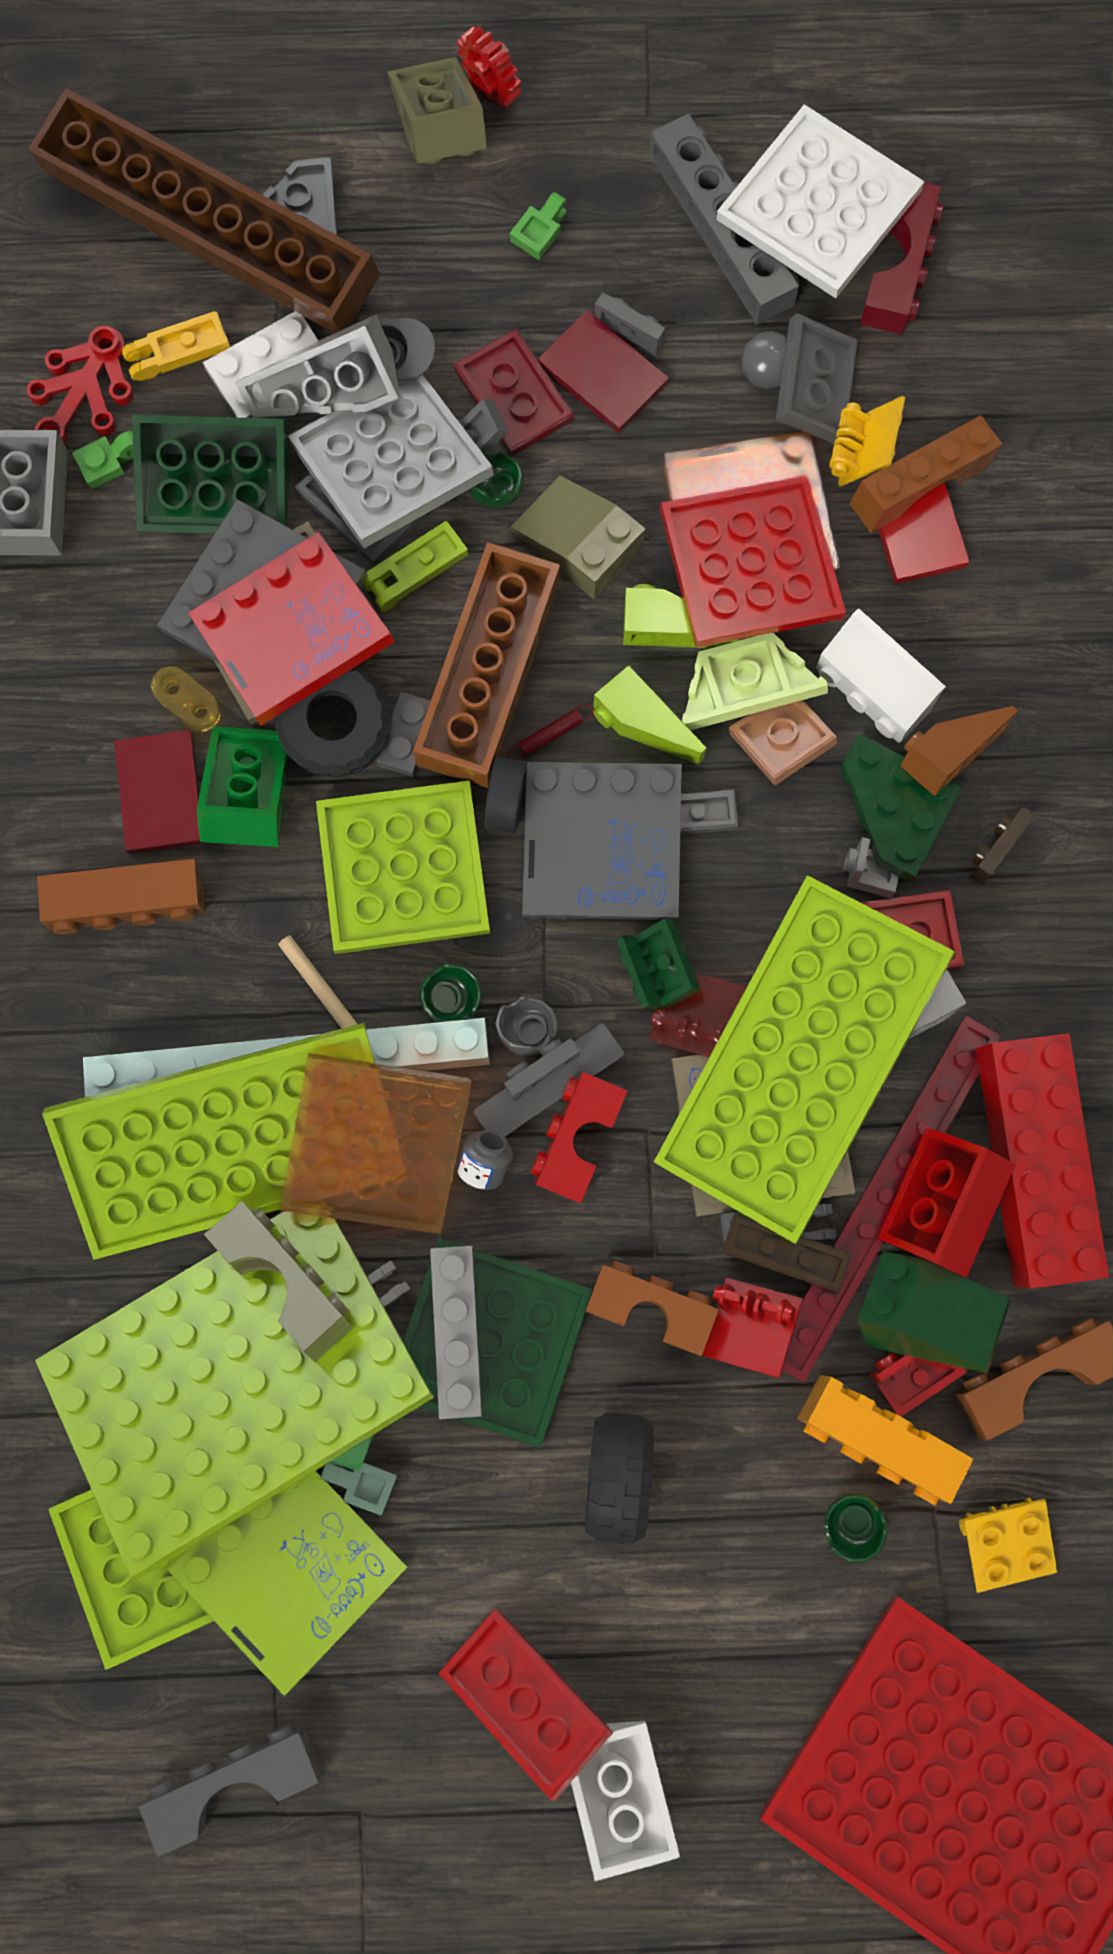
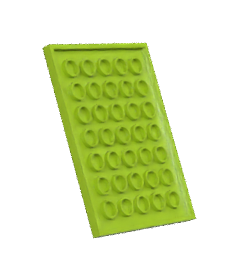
(210, 1407)

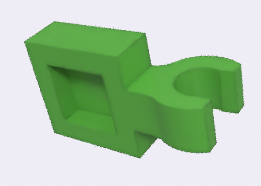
(540, 228)
(102, 461)

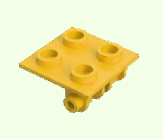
(865, 440)
(1009, 1544)

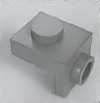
(865, 873)

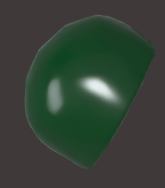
(503, 486)
(450, 994)
(855, 1527)

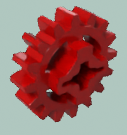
(489, 67)

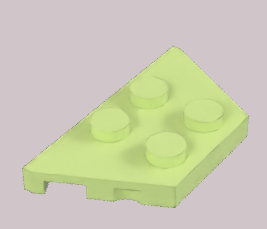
(747, 680)

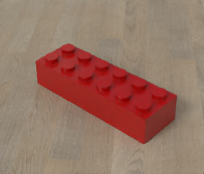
(1051, 1193)

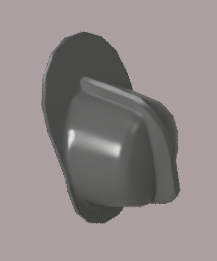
(411, 346)

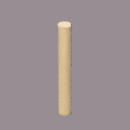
(316, 982)

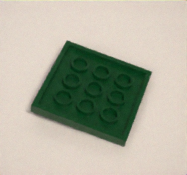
(523, 1343)

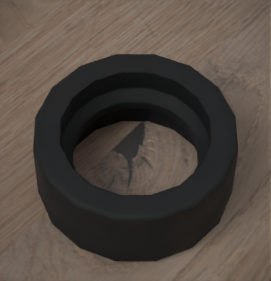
(505, 795)

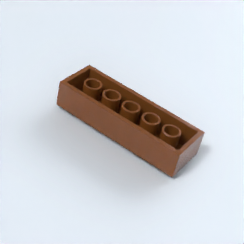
(487, 665)

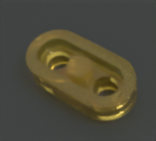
(187, 700)

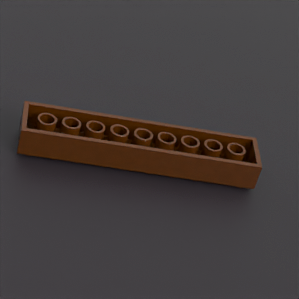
(205, 212)

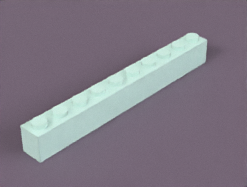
(411, 1047)

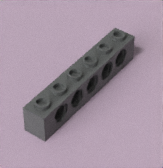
(669, 151)

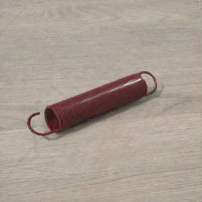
(551, 732)

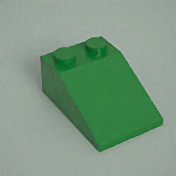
(243, 788)

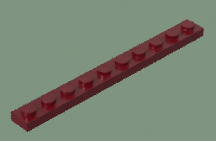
(934, 1109)

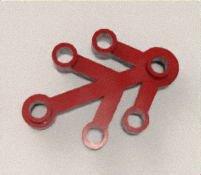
(83, 382)

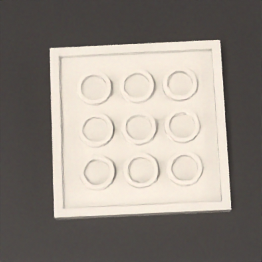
(820, 201)

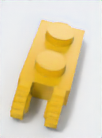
(176, 346)

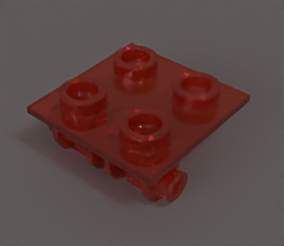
(699, 1019)

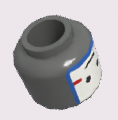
(484, 1160)

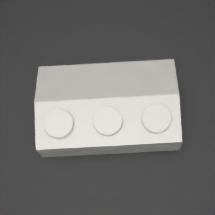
(879, 677)
(624, 1805)

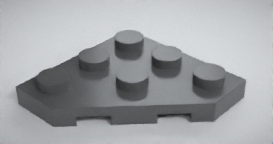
(308, 192)

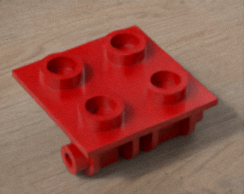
(752, 1327)

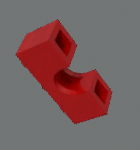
(586, 1101)

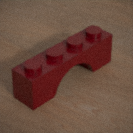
(892, 291)

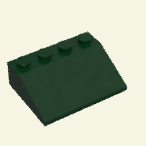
(200, 465)

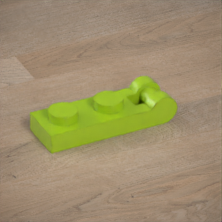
(415, 565)

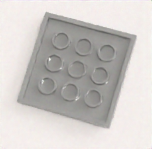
(391, 460)

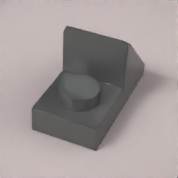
(485, 426)

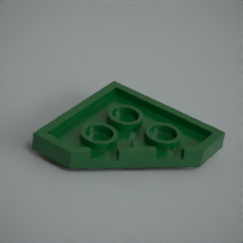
(894, 807)

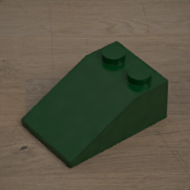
(932, 1313)

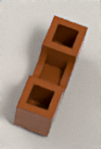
(687, 1318)

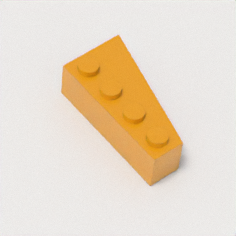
(885, 1440)

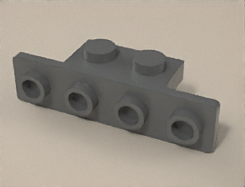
(541, 1084)

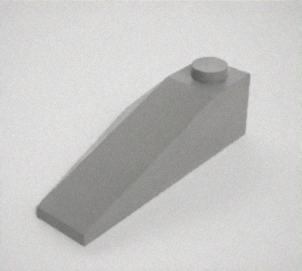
(338, 373)

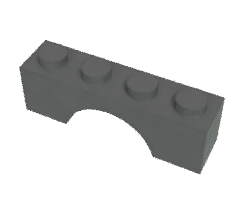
(281, 1766)

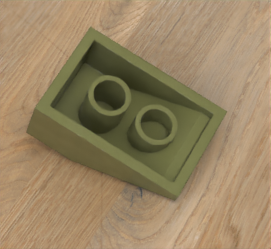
(438, 110)
(581, 533)

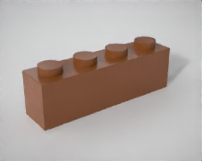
(121, 895)

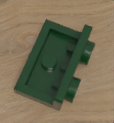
(658, 966)

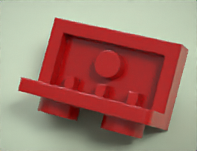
(911, 1380)

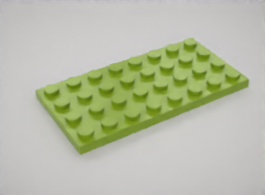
(803, 1058)
(187, 1144)

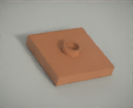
(783, 738)

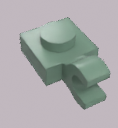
(365, 1488)

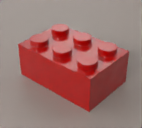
(947, 1201)

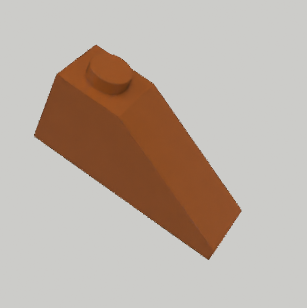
(952, 745)

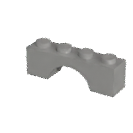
(455, 1332)

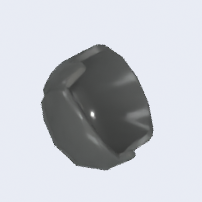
(764, 359)
(527, 1026)

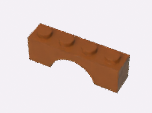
(896, 487)
(997, 1401)

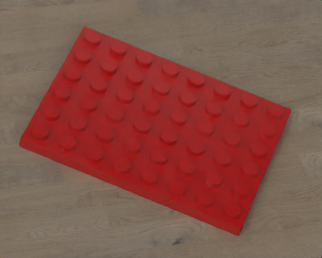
(956, 1798)

